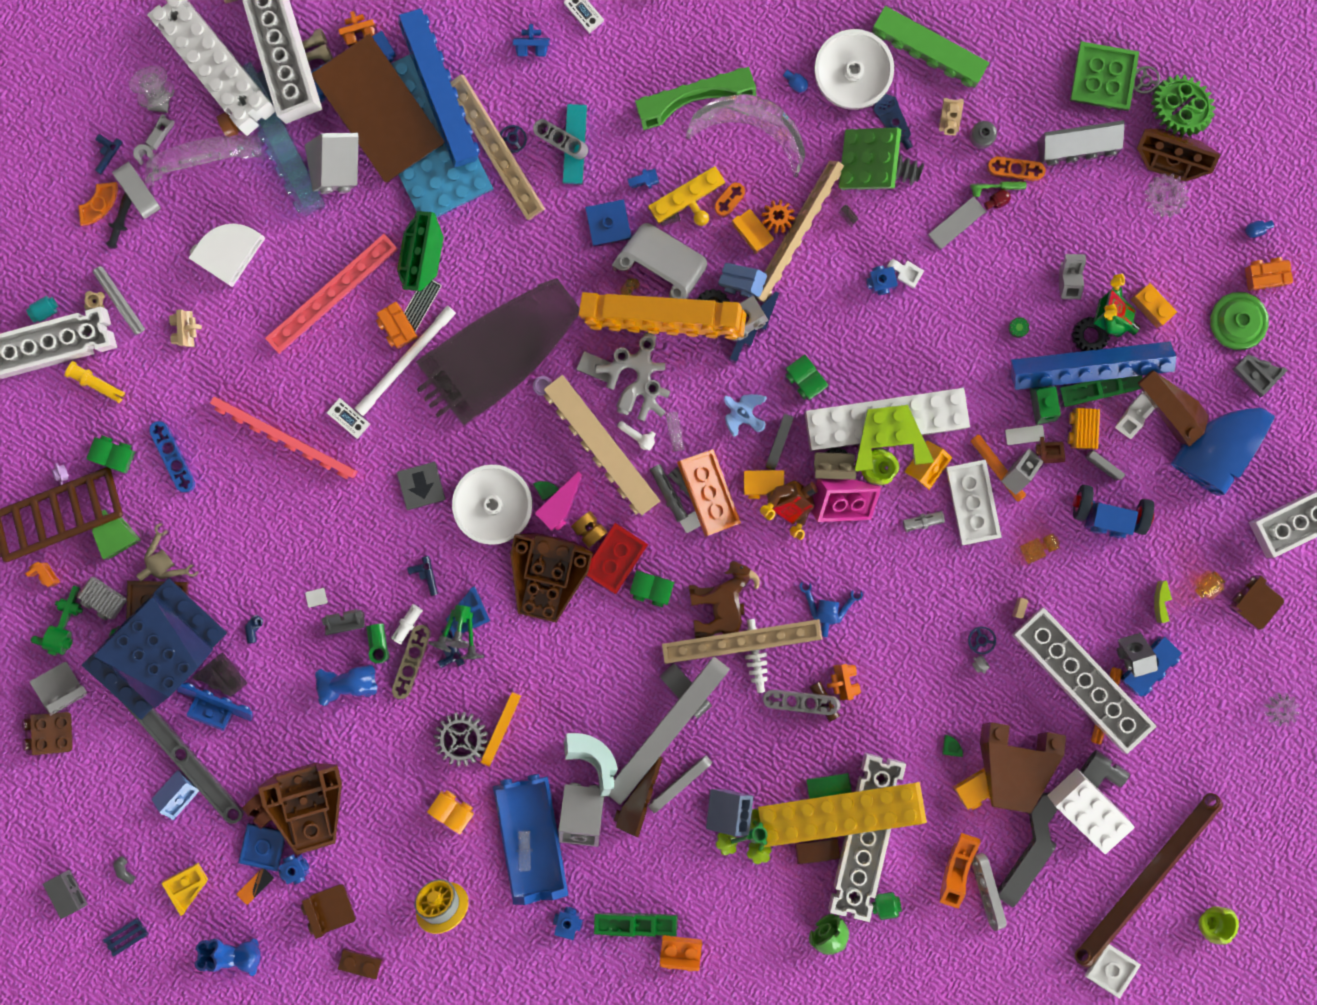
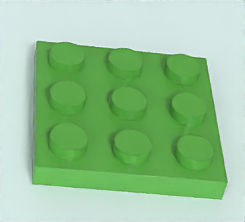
(1104, 76)
(870, 158)

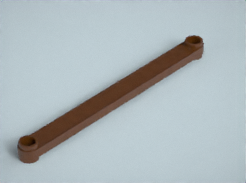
(1148, 880)

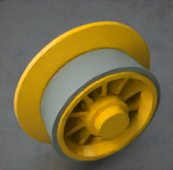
(440, 906)

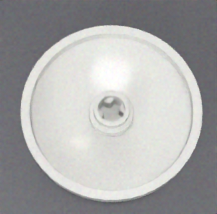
(854, 69)
(492, 504)

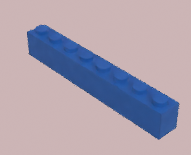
(438, 88)
(1092, 365)

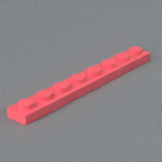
(331, 293)
(290, 442)

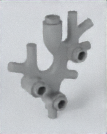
(643, 365)

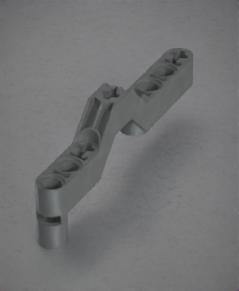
(1041, 846)

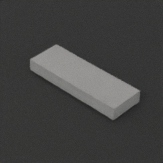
(956, 223)

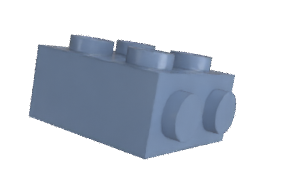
(729, 812)

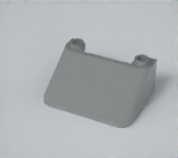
(663, 257)

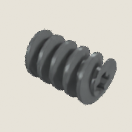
(908, 170)

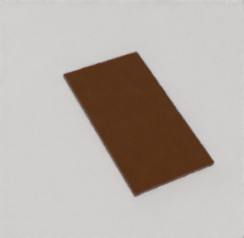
(378, 108)

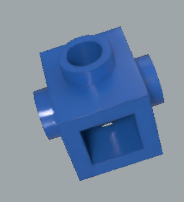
(888, 277)
(299, 864)
(564, 929)

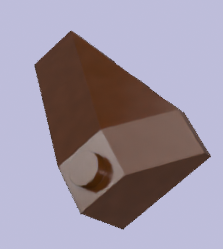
(1177, 409)
(635, 807)

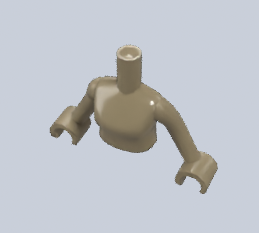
(160, 562)

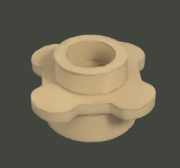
(90, 296)

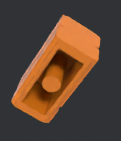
(1268, 275)
(396, 325)

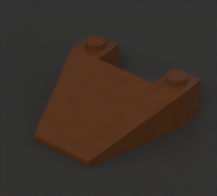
(1018, 774)

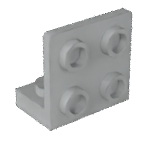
(58, 688)

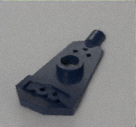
(890, 113)

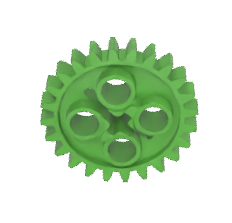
(1177, 92)

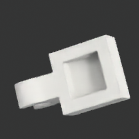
(908, 273)

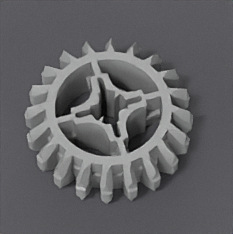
(454, 732)

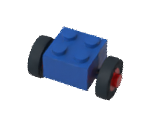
(1112, 519)

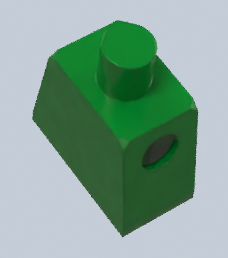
(1045, 404)

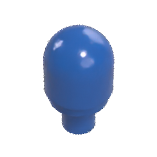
(796, 81)
(1258, 228)

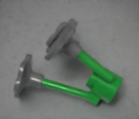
(461, 615)

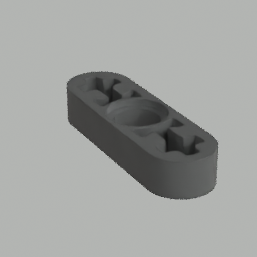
(779, 441)

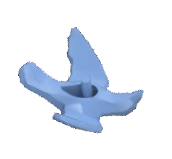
(742, 413)

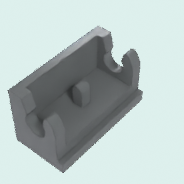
(65, 894)

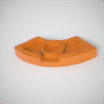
(99, 204)

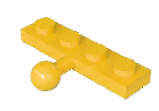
(687, 196)

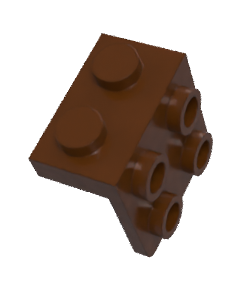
(1257, 602)
(47, 733)
(328, 910)

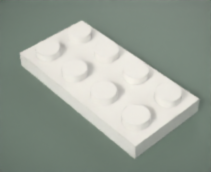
(973, 502)

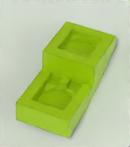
(1162, 595)

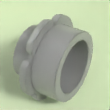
(980, 664)

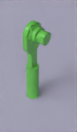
(977, 188)

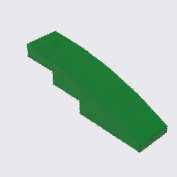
(1099, 389)
(635, 924)

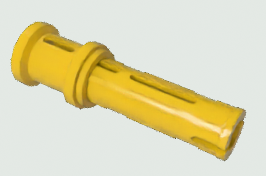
(86, 377)

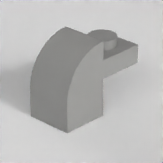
(1071, 276)

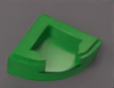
(545, 489)
(951, 747)

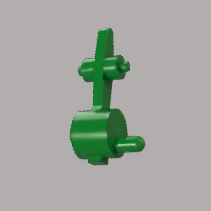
(57, 639)

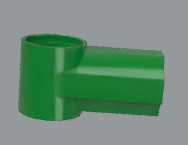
(376, 641)

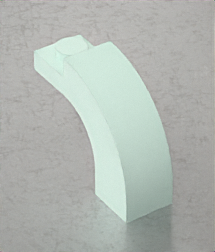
(595, 752)

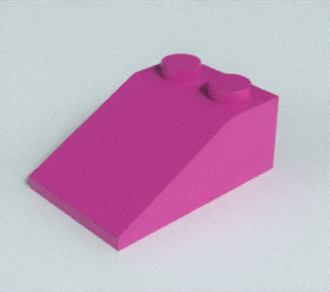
(844, 500)
(558, 507)

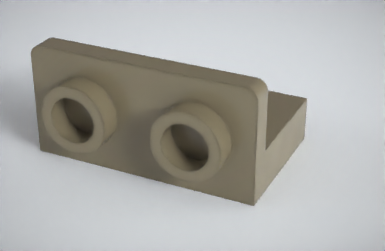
(834, 466)

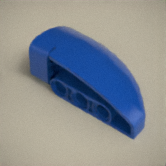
(1224, 449)

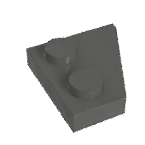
(1258, 374)

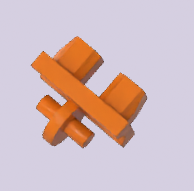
(348, 33)
(841, 682)

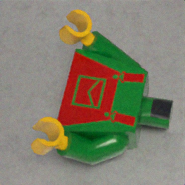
(1114, 312)

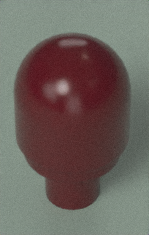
(998, 200)

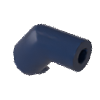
(251, 628)

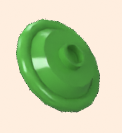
(1239, 321)

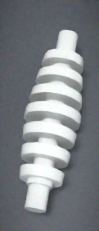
(757, 663)

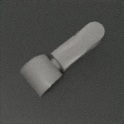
(154, 139)

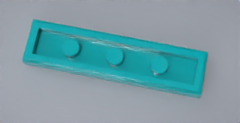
(576, 127)

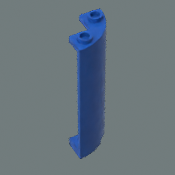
(529, 807)

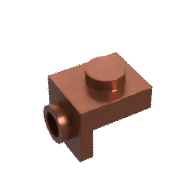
(1050, 451)

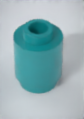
(42, 309)

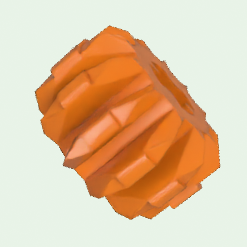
(776, 209)

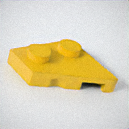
(185, 886)

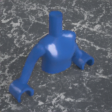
(828, 610)

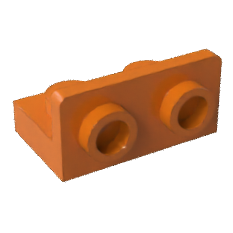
(680, 953)

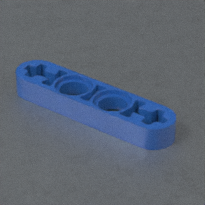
(171, 457)

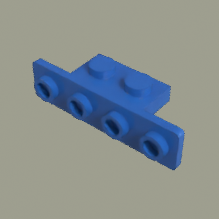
(211, 709)

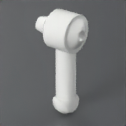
(645, 441)

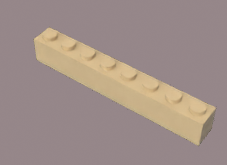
(602, 445)

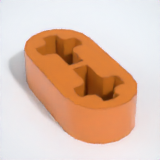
(733, 202)

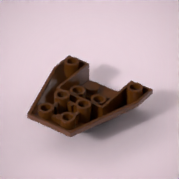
(546, 573)

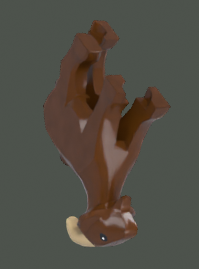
(724, 600)

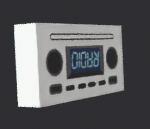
(584, 13)
(348, 418)

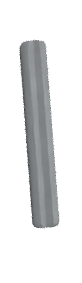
(118, 300)

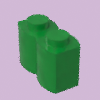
(806, 378)
(111, 455)
(651, 588)

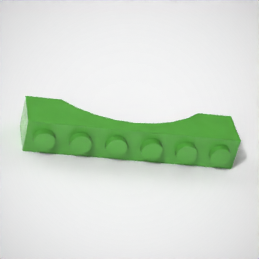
(657, 108)

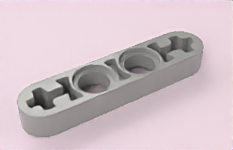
(801, 705)
(679, 784)
(988, 892)

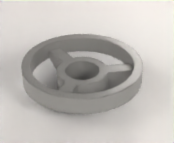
(1151, 82)

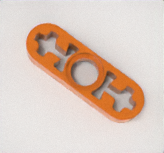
(1029, 175)

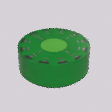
(1018, 327)

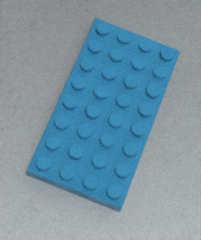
(433, 180)

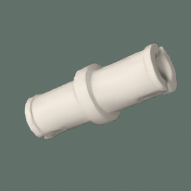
(406, 624)

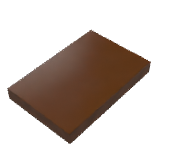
(140, 591)

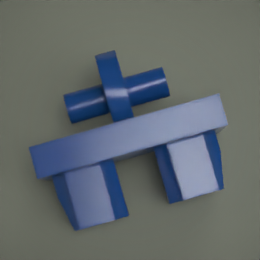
(541, 44)

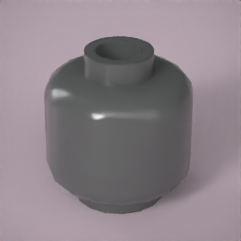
(980, 140)

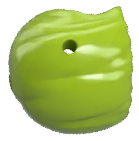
(881, 460)
(1221, 927)

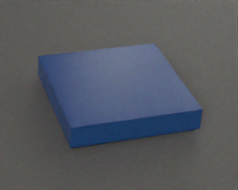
(262, 847)

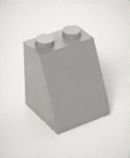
(333, 162)
(581, 815)

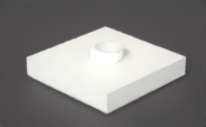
(1113, 970)

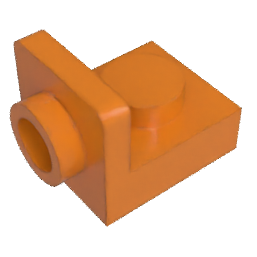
(46, 574)

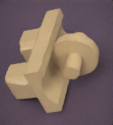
(951, 116)
(186, 328)

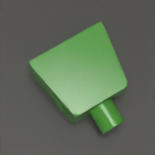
(114, 537)

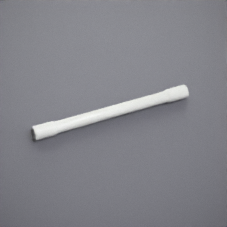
(440, 321)

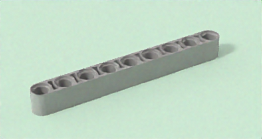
(668, 729)

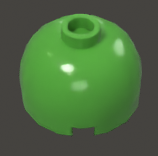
(830, 935)

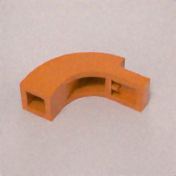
(956, 870)

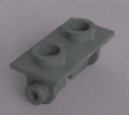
(349, 621)

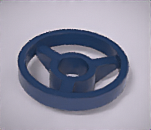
(517, 139)
(986, 640)

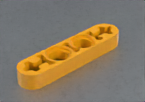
(500, 729)

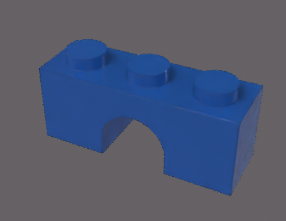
(1166, 656)

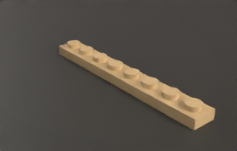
(497, 149)
(800, 225)
(742, 641)

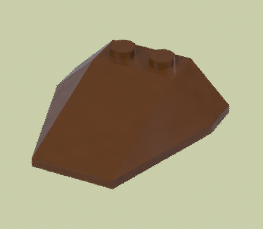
(304, 805)

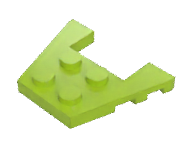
(890, 428)

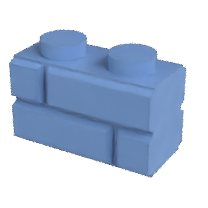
(742, 279)

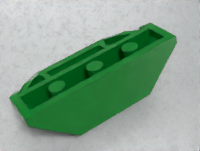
(420, 251)

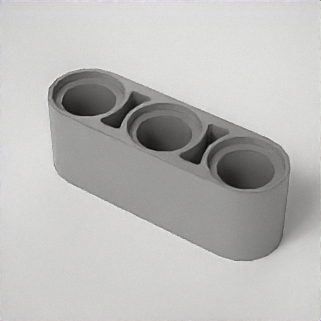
(553, 134)
(136, 190)

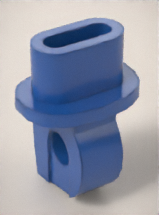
(648, 177)

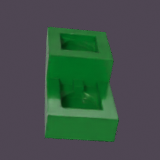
(829, 785)

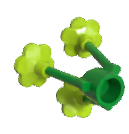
(757, 836)

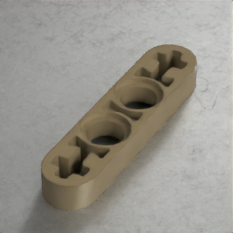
(413, 662)

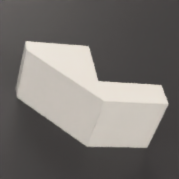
(1135, 416)

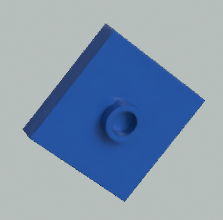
(608, 222)

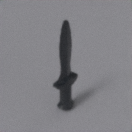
(118, 224)

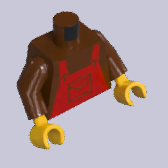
(792, 503)

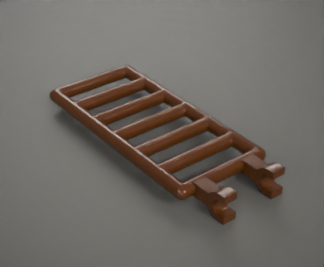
(52, 495)

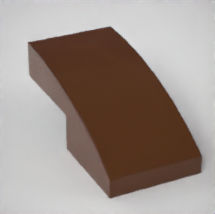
(817, 851)

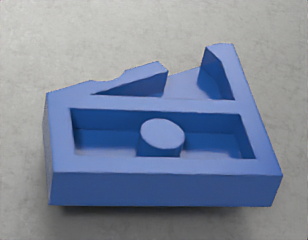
(479, 612)

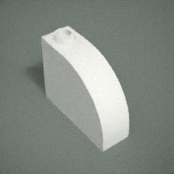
(227, 251)

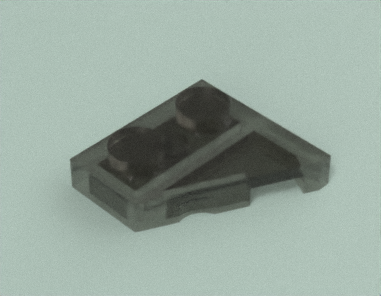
(222, 675)

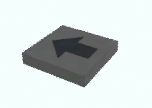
(421, 486)

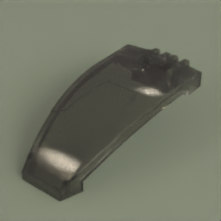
(497, 351)

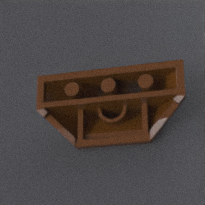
(1176, 154)

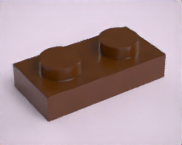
(360, 964)

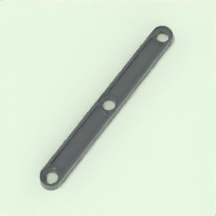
(191, 765)

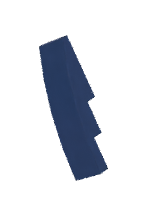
(767, 308)

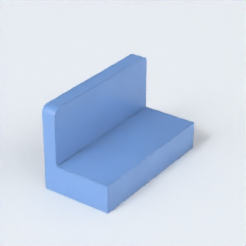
(174, 795)

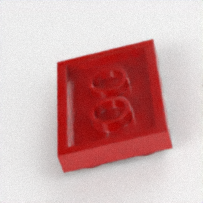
(616, 558)

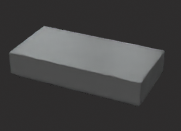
(1104, 465)

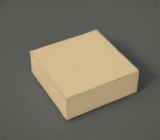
(1020, 608)

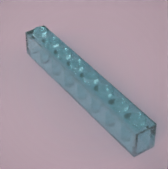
(288, 159)

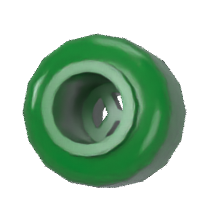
(887, 905)

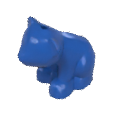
(355, 682)
(216, 955)

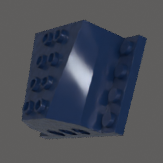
(155, 649)

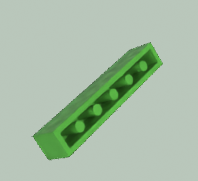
(930, 47)

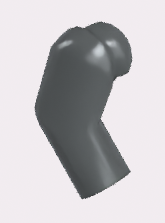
(120, 870)

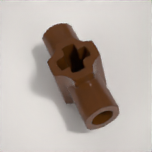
(817, 688)

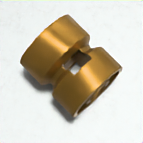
(593, 535)

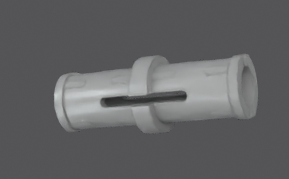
(923, 521)

